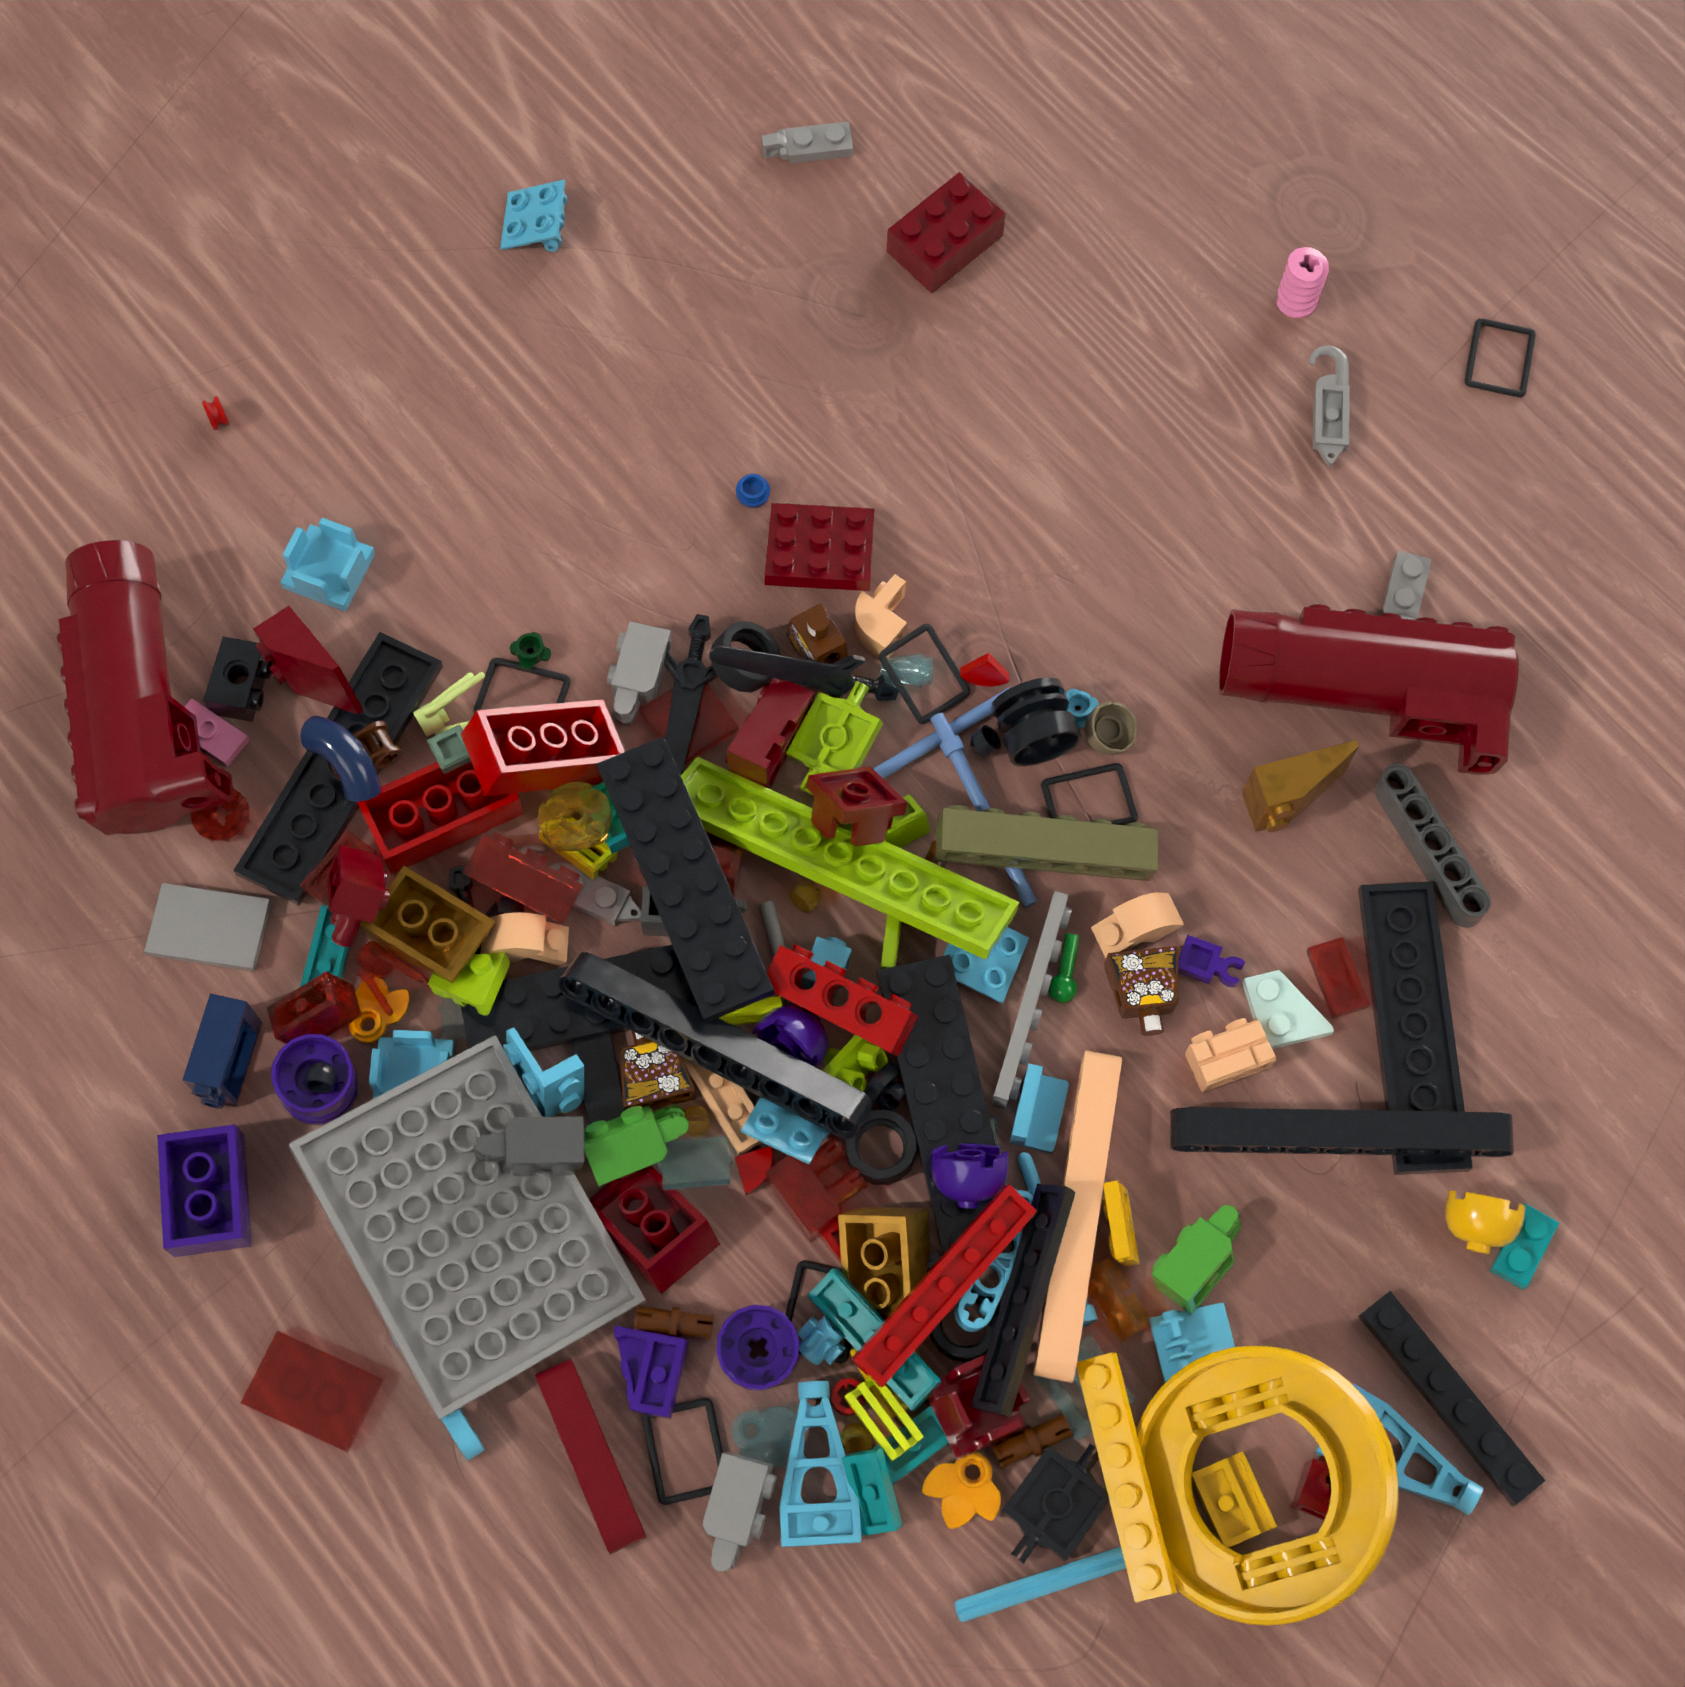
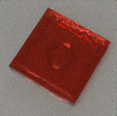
(711, 725)

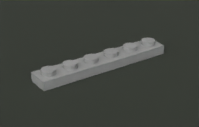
(1028, 1015)

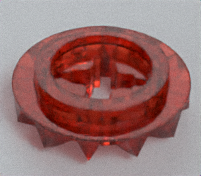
(234, 824)

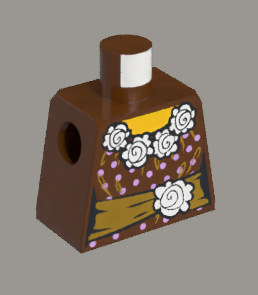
(816, 636)
(1144, 985)
(653, 1075)

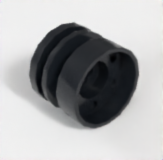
(1036, 721)

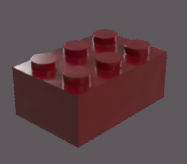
(945, 232)

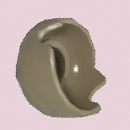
(1110, 728)

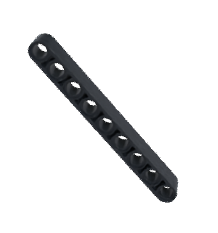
(716, 1045)
(1342, 1132)

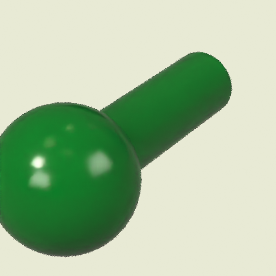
(1063, 986)

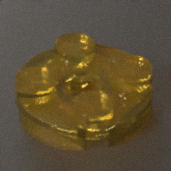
(581, 834)

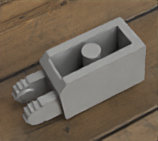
(638, 669)
(736, 1506)

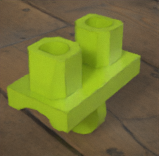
(854, 1061)

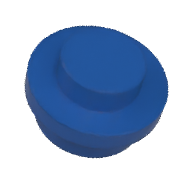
(753, 491)

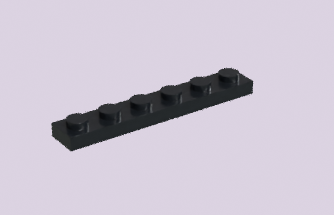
(1023, 1301)
(1452, 1399)

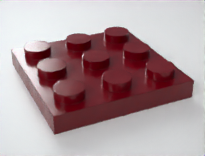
(819, 547)

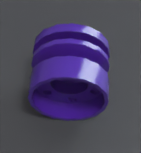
(289, 1074)
(754, 1324)

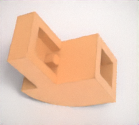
(874, 620)
(1137, 921)
(527, 937)

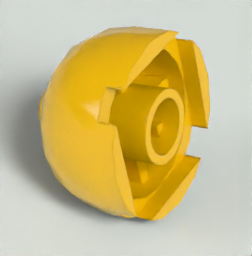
(1483, 1221)

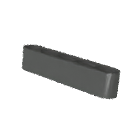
(1430, 861)

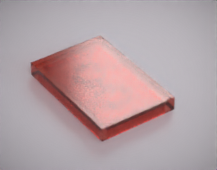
(312, 1391)

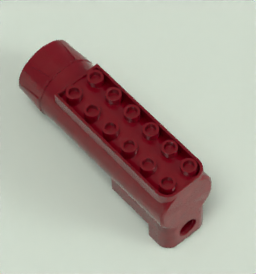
(1424, 674)
(129, 738)

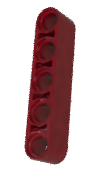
(590, 1456)

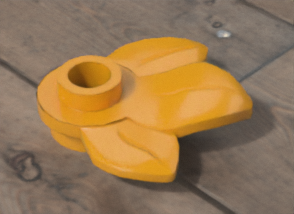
(374, 1012)
(961, 1495)

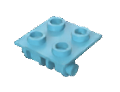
(535, 216)
(995, 974)
(784, 1131)
(1187, 1337)

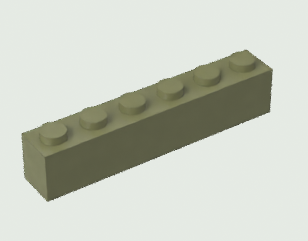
(1046, 843)

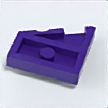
(651, 1369)

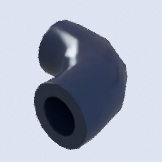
(344, 754)

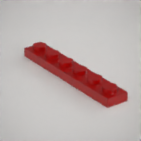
(943, 1285)

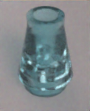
(912, 669)

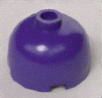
(794, 1032)
(970, 1173)

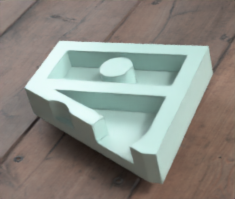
(1283, 1010)

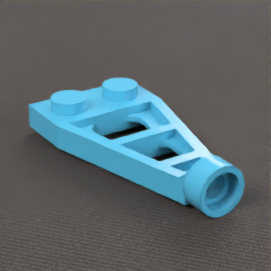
(1412, 1442)
(820, 1522)

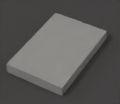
(208, 927)

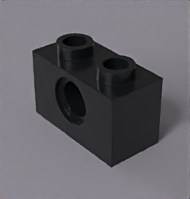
(235, 660)

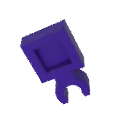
(1202, 961)

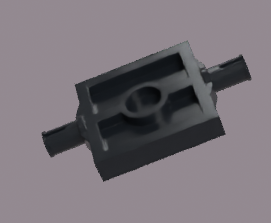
(1056, 1504)

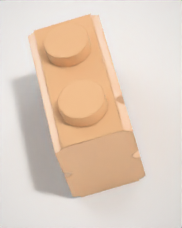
(1229, 1055)

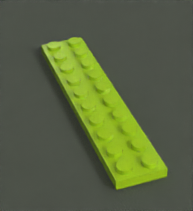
(872, 874)

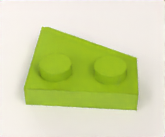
(477, 982)

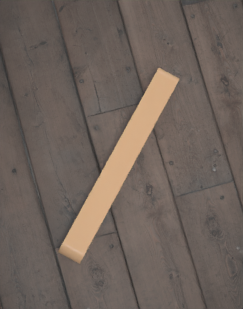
(1084, 1174)

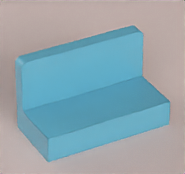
(1039, 1110)

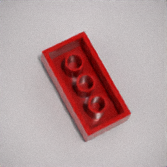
(540, 745)
(433, 813)

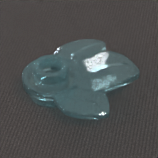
(773, 1436)

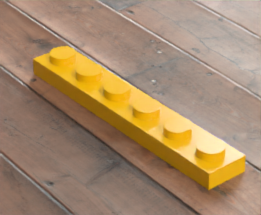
(1126, 1477)

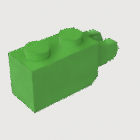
(631, 1140)
(1198, 1259)

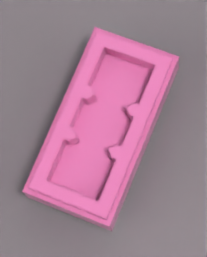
(216, 735)

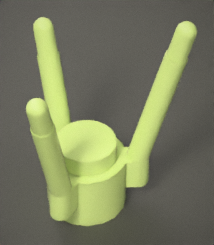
(433, 716)

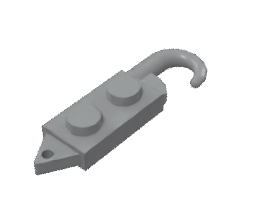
(1331, 406)
(599, 897)

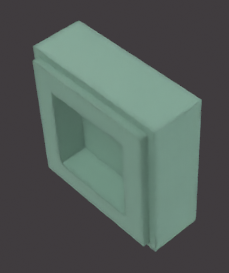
(449, 749)

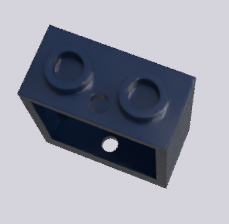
(222, 1051)

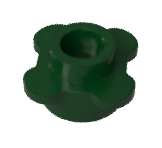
(523, 644)

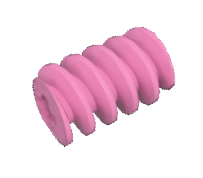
(1302, 282)

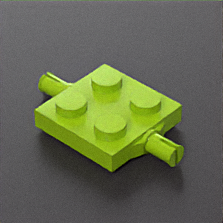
(834, 734)

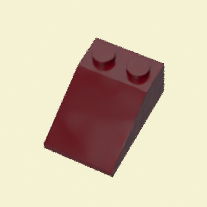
(303, 661)
(654, 1226)

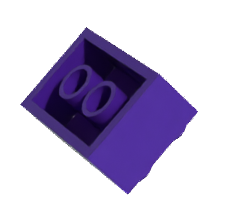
(204, 1191)

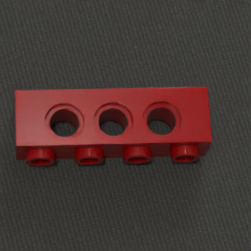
(887, 1033)

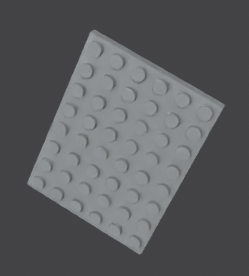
(455, 1252)

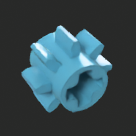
(820, 1341)

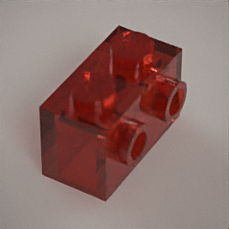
(314, 1008)

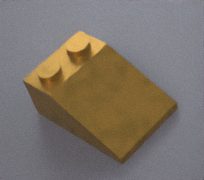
(1287, 786)
(428, 926)
(884, 1252)

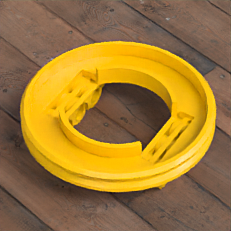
(1300, 1575)

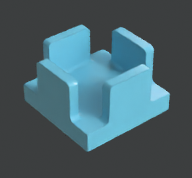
(326, 563)
(406, 1057)

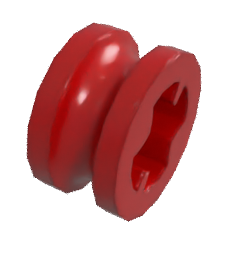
(215, 413)
(836, 1399)

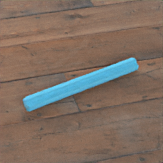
(1039, 1584)

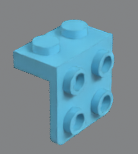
(553, 1090)

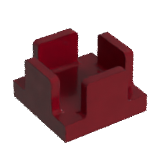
(856, 798)
(964, 1426)

